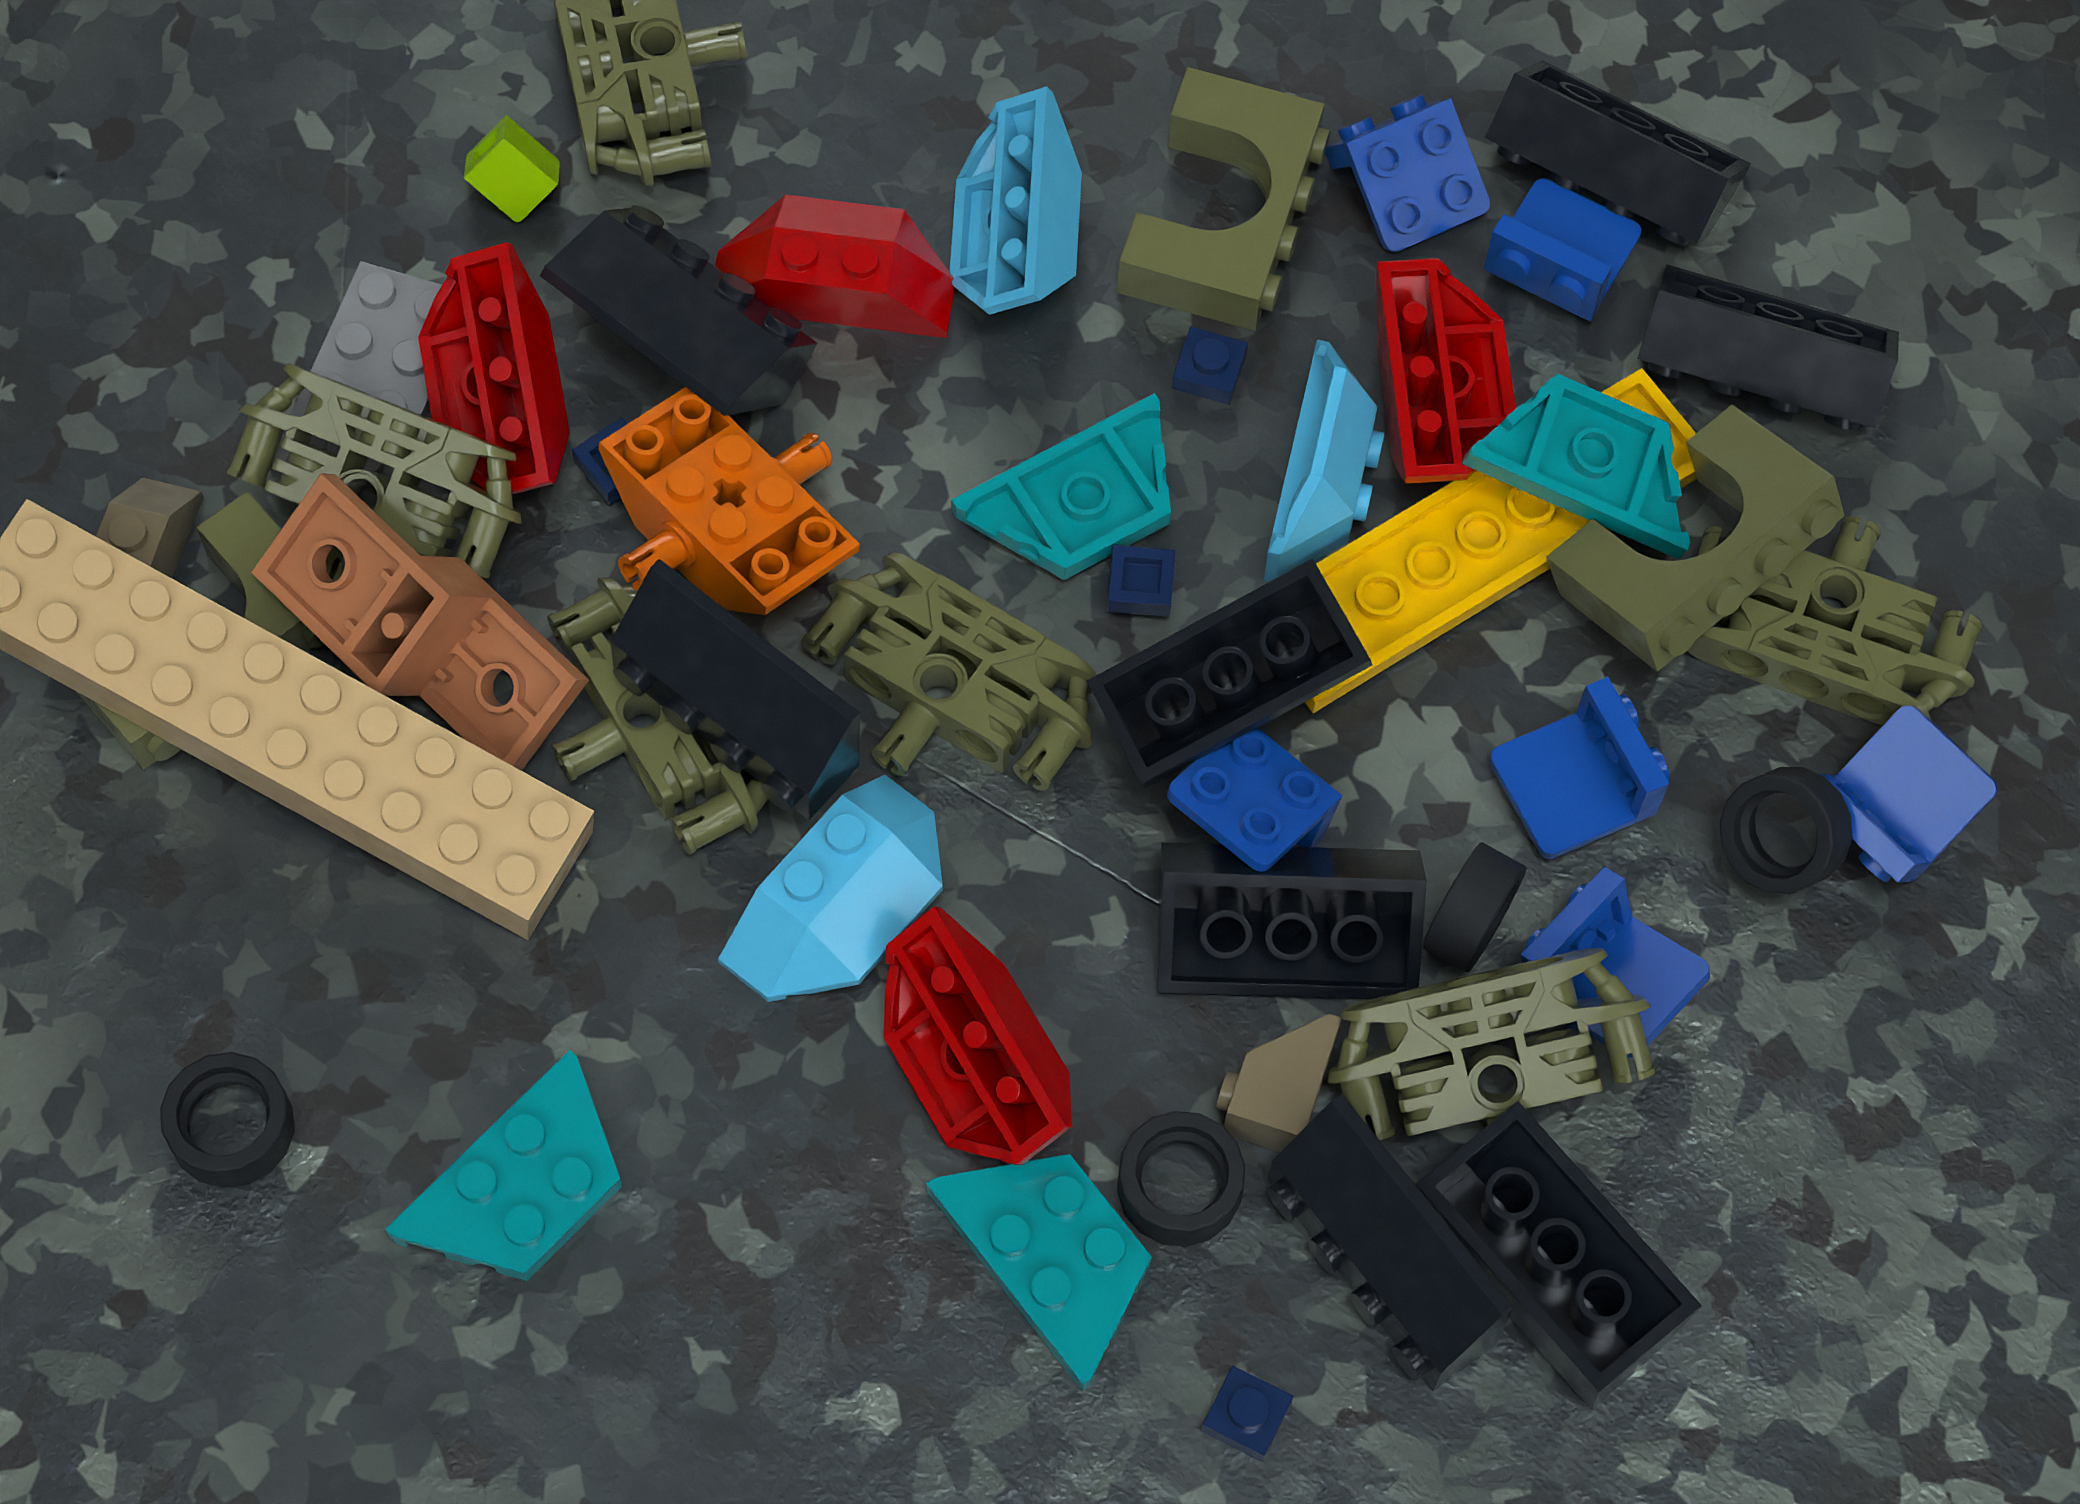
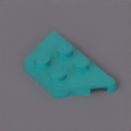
(1590, 460)
(1079, 494)
(520, 1182)
(1051, 1251)

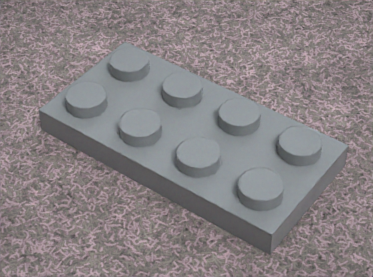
(375, 349)

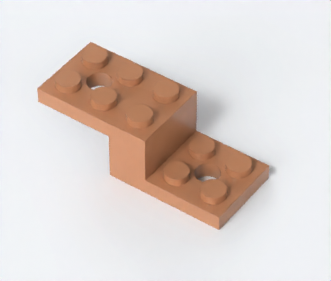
(418, 624)

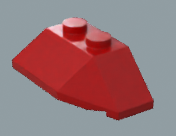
(843, 266)
(496, 365)
(1439, 368)
(972, 1044)

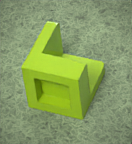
(512, 169)

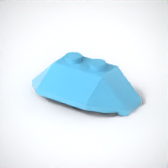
(1017, 206)
(1325, 466)
(839, 895)

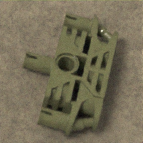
(662, 84)
(390, 435)
(941, 638)
(1844, 656)
(660, 755)
(1485, 1010)

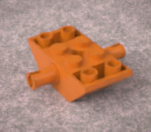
(723, 505)

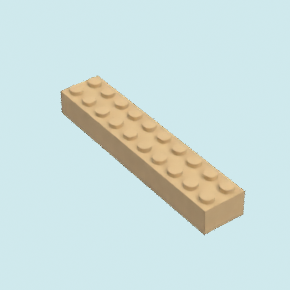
(285, 722)

